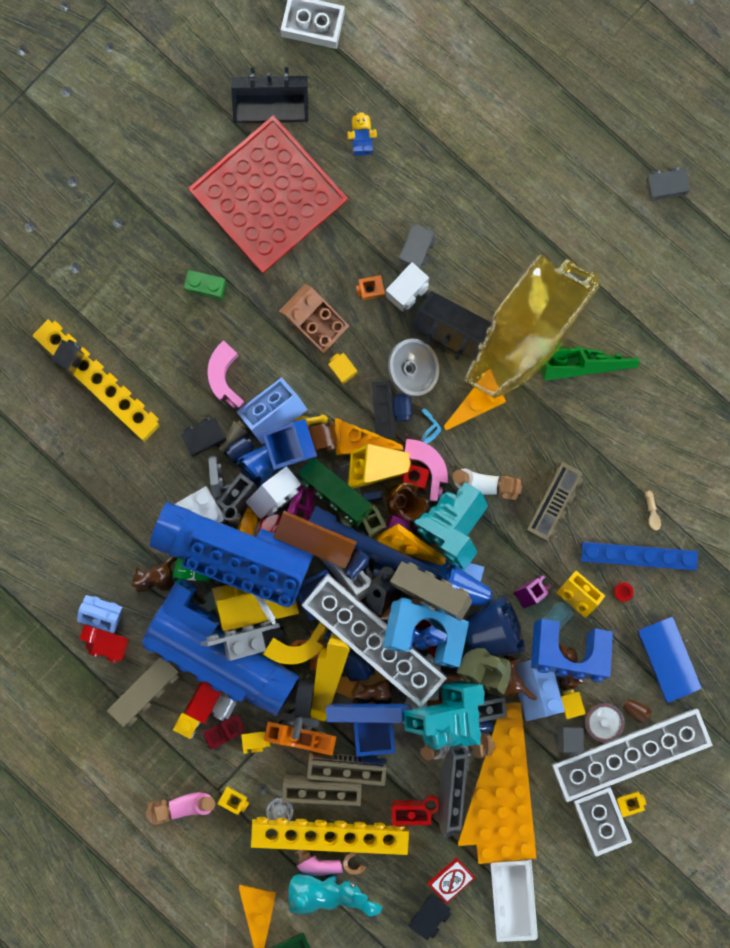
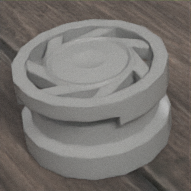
(279, 809)

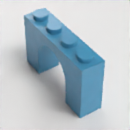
(403, 620)

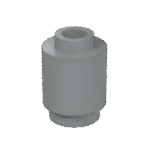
(223, 707)

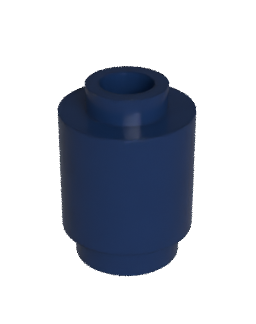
(402, 407)
(239, 448)

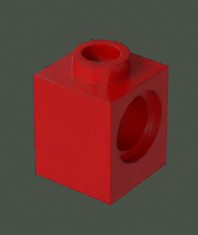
(423, 475)

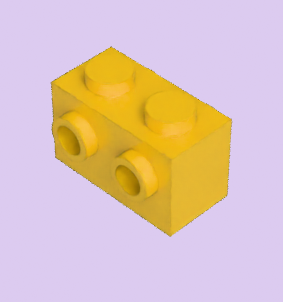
(580, 594)

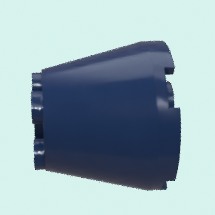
(495, 629)

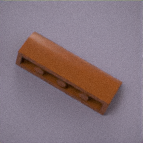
(314, 539)

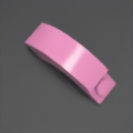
(217, 368)
(433, 461)

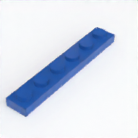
(639, 556)

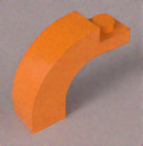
(308, 739)

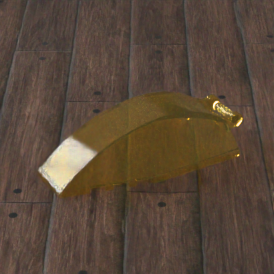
(531, 325)

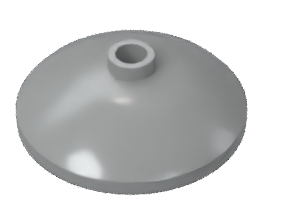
(421, 364)

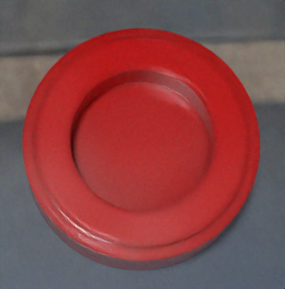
(623, 592)

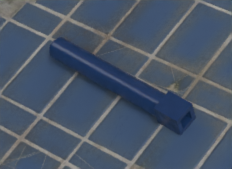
(374, 549)

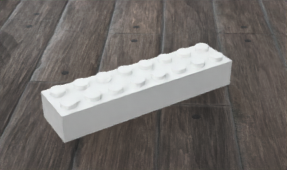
(365, 635)
(631, 755)

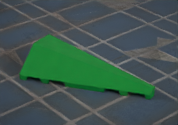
(583, 361)

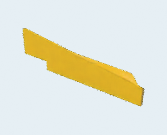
(328, 673)

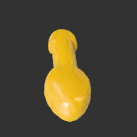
(313, 420)

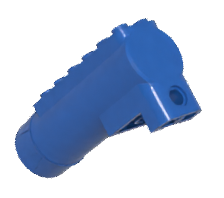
(232, 556)
(177, 638)

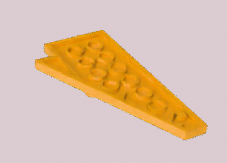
(500, 807)

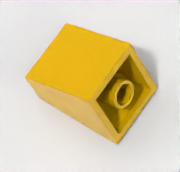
(375, 464)

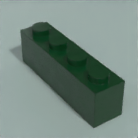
(335, 492)

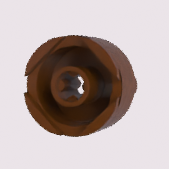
(323, 436)

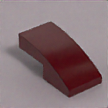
(224, 732)

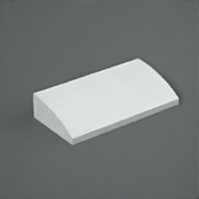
(514, 900)

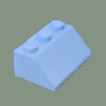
(272, 409)
(544, 687)

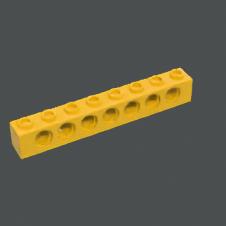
(144, 429)
(338, 843)

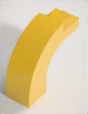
(293, 655)

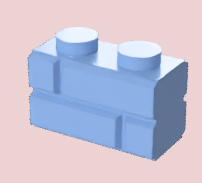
(99, 614)

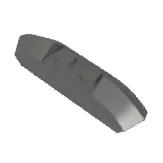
(452, 790)

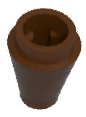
(637, 710)

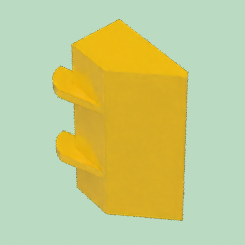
(241, 609)

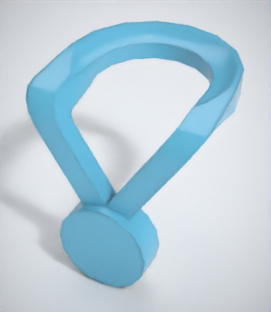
(435, 424)

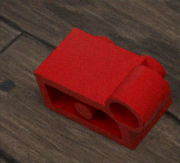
(104, 643)
(413, 811)

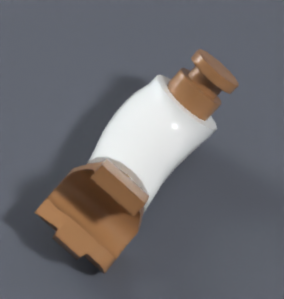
(487, 484)
(485, 748)

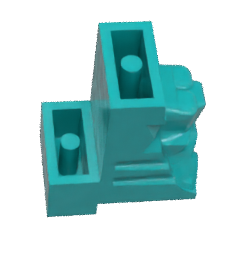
(451, 523)
(453, 720)

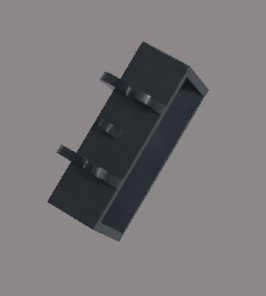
(262, 97)
(451, 325)

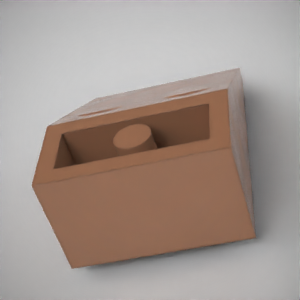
(314, 318)

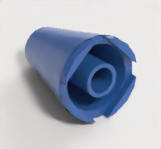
(257, 466)
(477, 591)

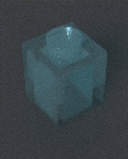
(560, 612)

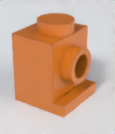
(374, 282)

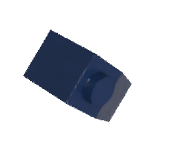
(355, 666)

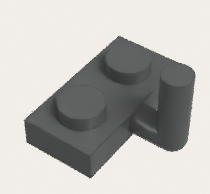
(216, 482)
(297, 722)

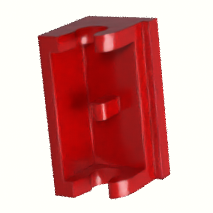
(202, 702)

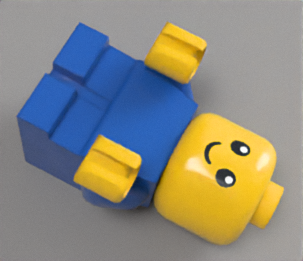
(362, 135)

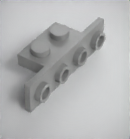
(242, 643)

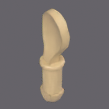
(653, 520)

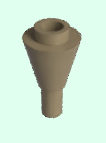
(237, 430)

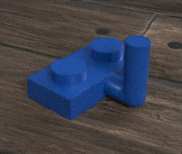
(427, 638)

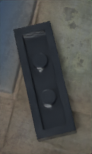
(383, 409)

